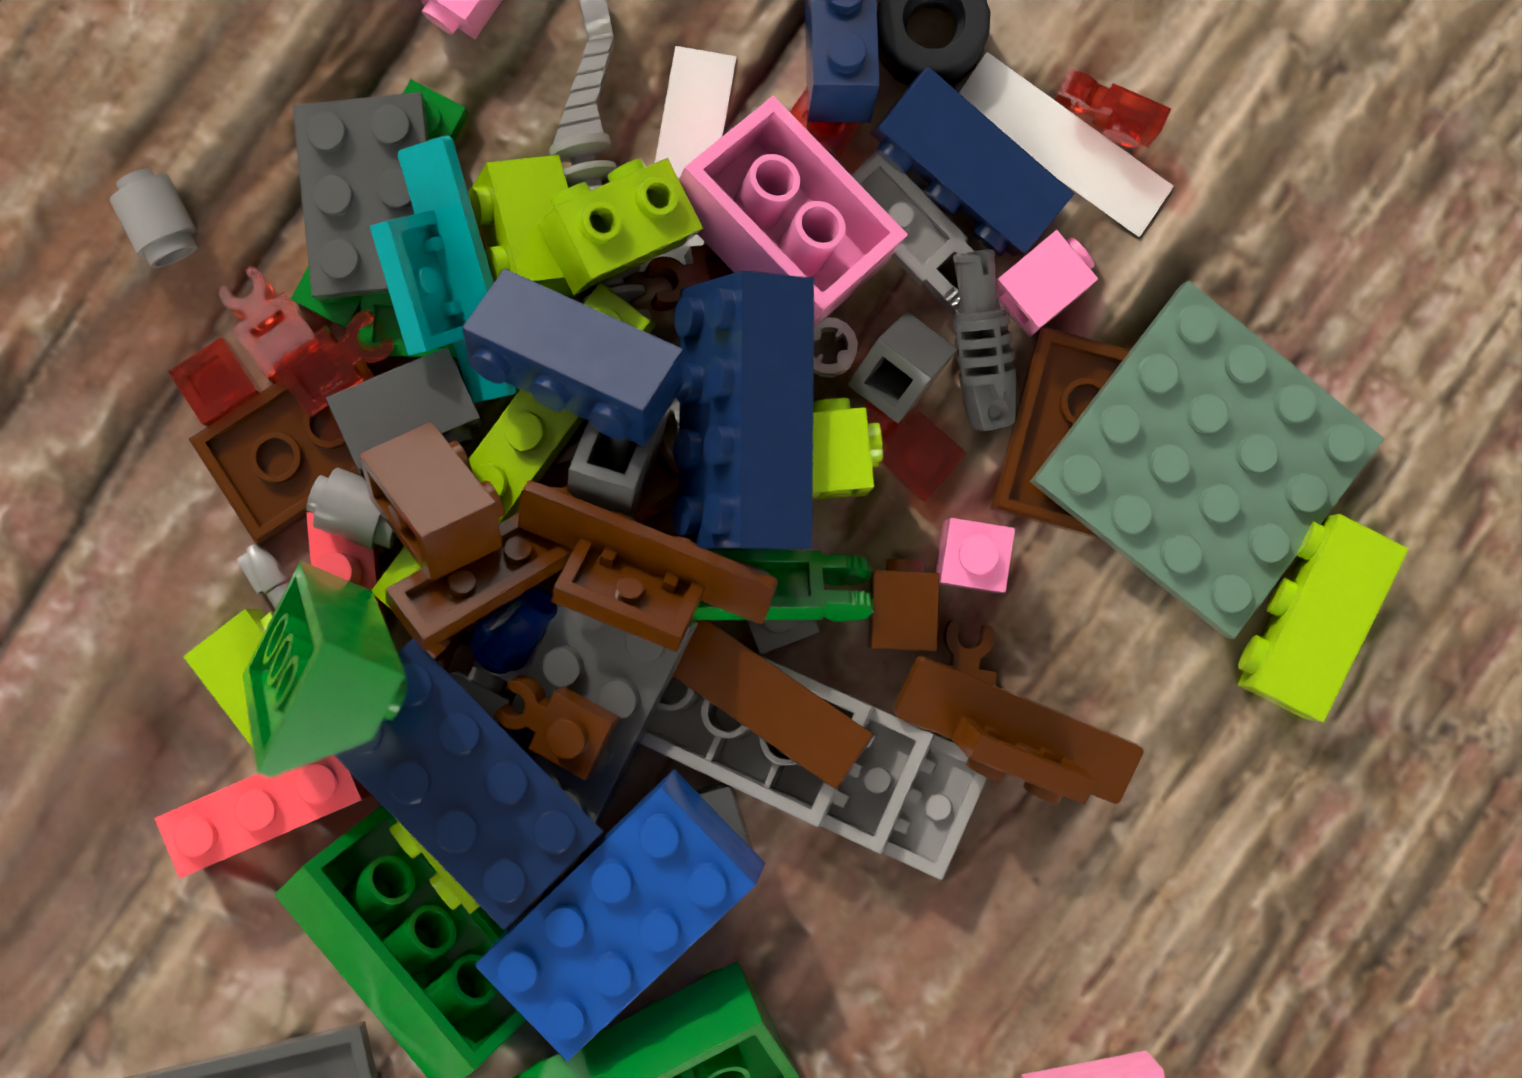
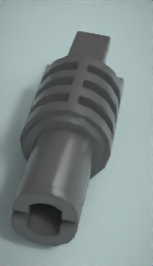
(984, 344)

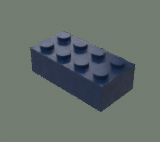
(746, 412)
(470, 792)

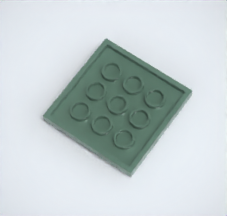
(1207, 460)

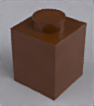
(904, 607)

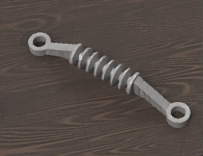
(581, 132)

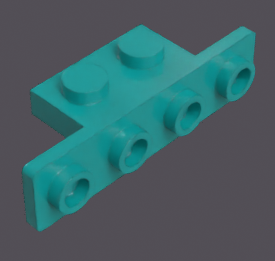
(436, 259)

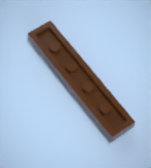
(456, 600)

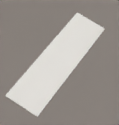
(693, 113)
(1067, 145)

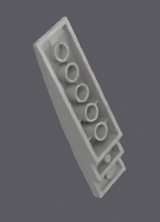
(899, 799)

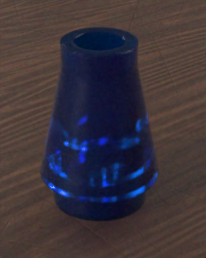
(511, 633)

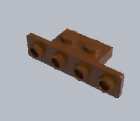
(636, 573)
(1018, 736)

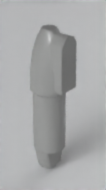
(264, 573)

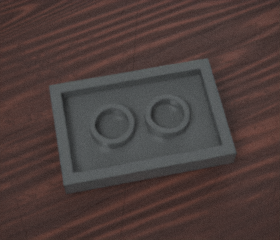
(353, 182)

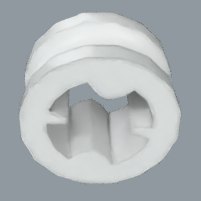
(845, 357)

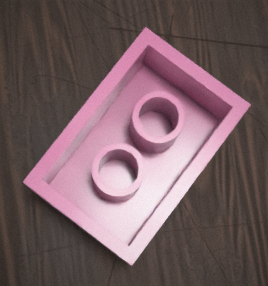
(788, 208)

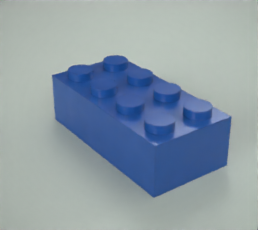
(621, 915)

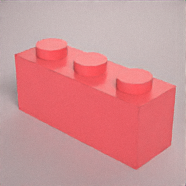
(255, 812)

